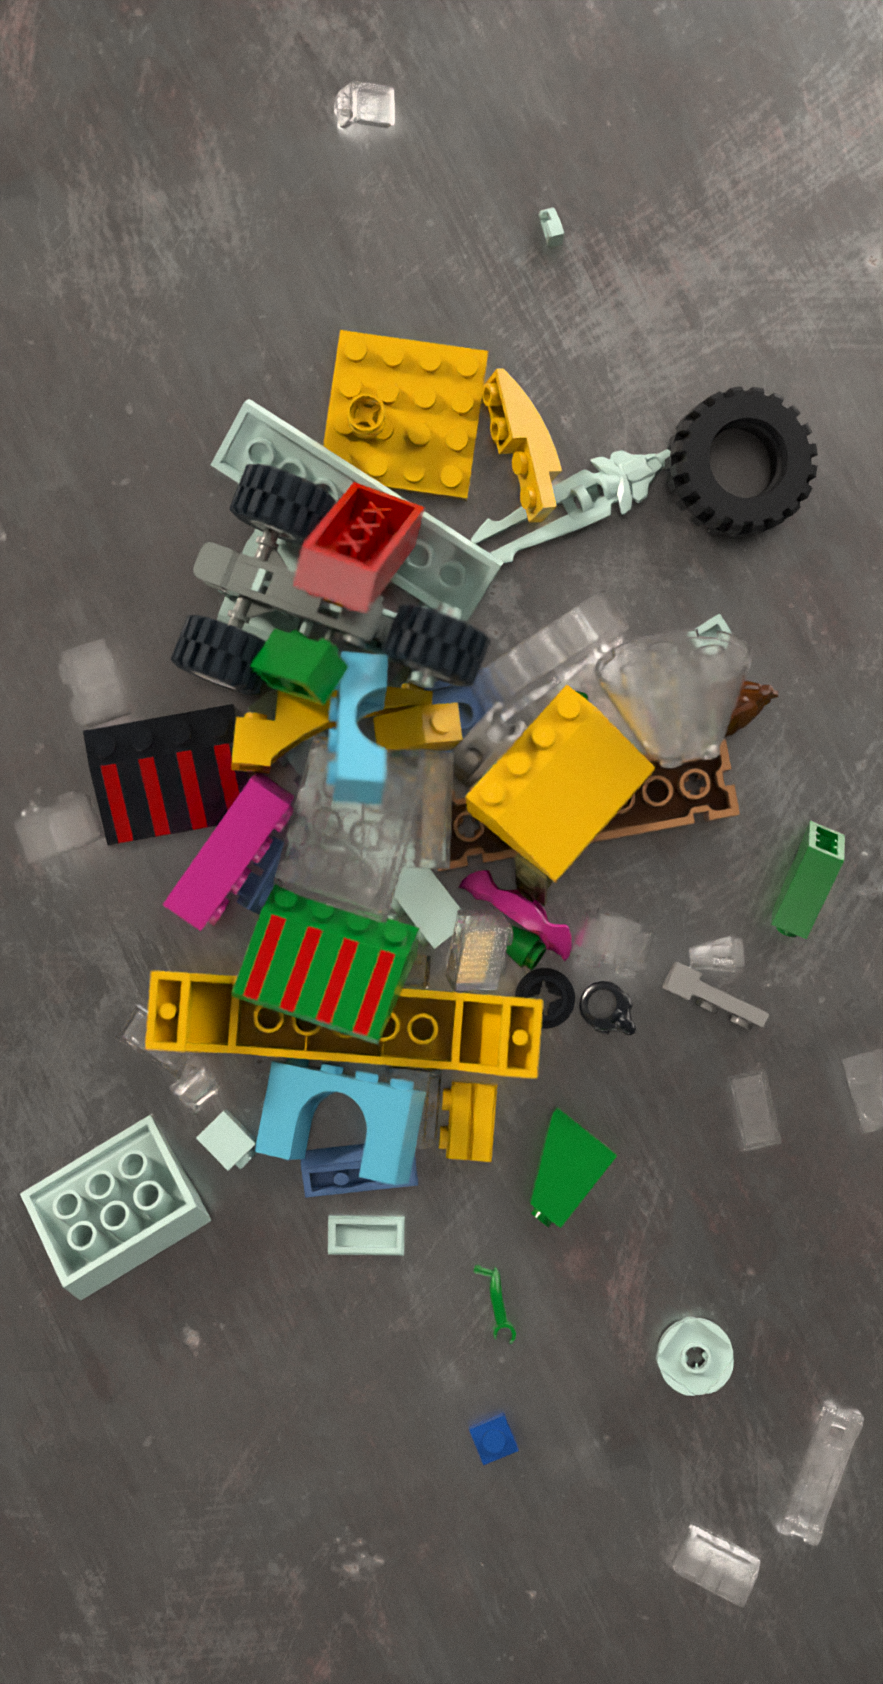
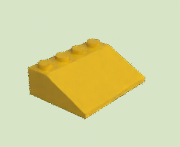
(559, 783)

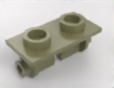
(531, 881)

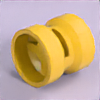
(364, 409)

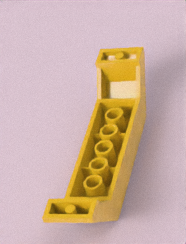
(423, 1031)

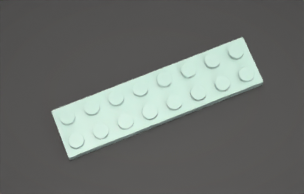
(443, 562)

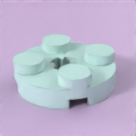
(717, 1352)

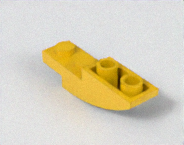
(522, 432)

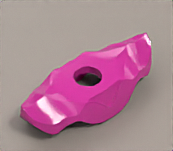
(526, 913)

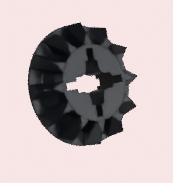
(557, 984)

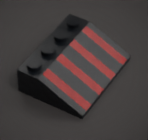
(164, 773)

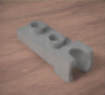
(484, 745)
(686, 982)

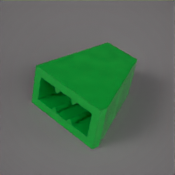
(809, 880)
(566, 1169)

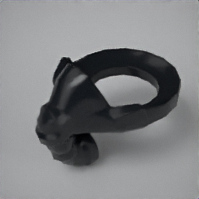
(619, 1020)

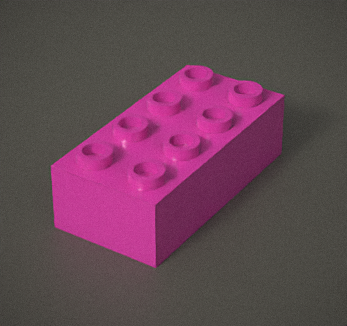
(230, 848)

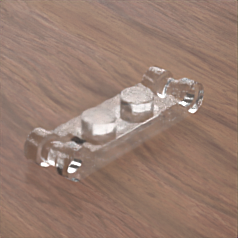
(820, 1474)

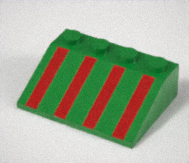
(326, 964)

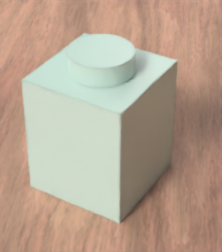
(228, 1141)

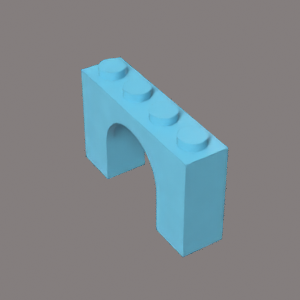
(389, 1110)

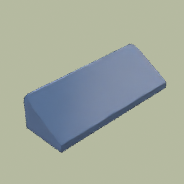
(338, 1170)

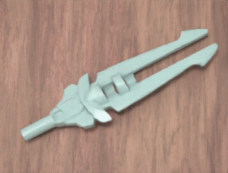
(622, 479)

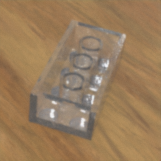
(552, 652)

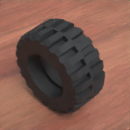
(787, 450)

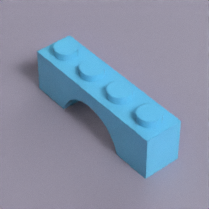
(358, 763)

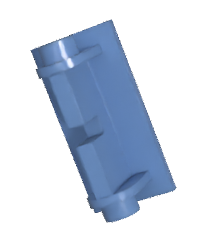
(256, 888)

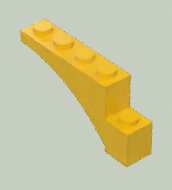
(264, 741)

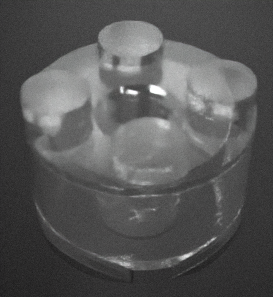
(613, 940)

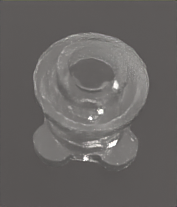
(195, 1088)

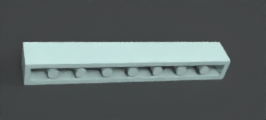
(418, 889)

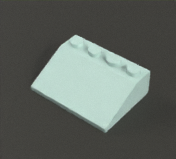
(114, 1208)

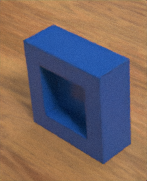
(493, 1438)

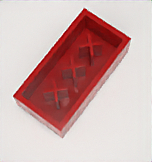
(358, 547)

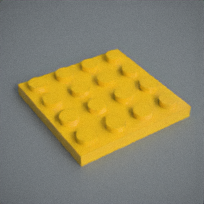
(429, 410)

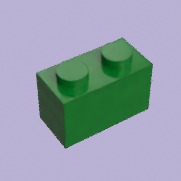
(300, 665)

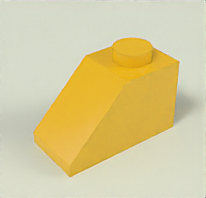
(420, 728)

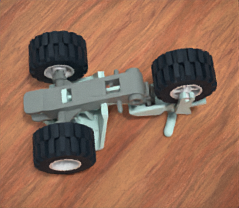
(263, 598)

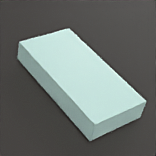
(366, 1235)

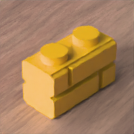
(470, 1120)

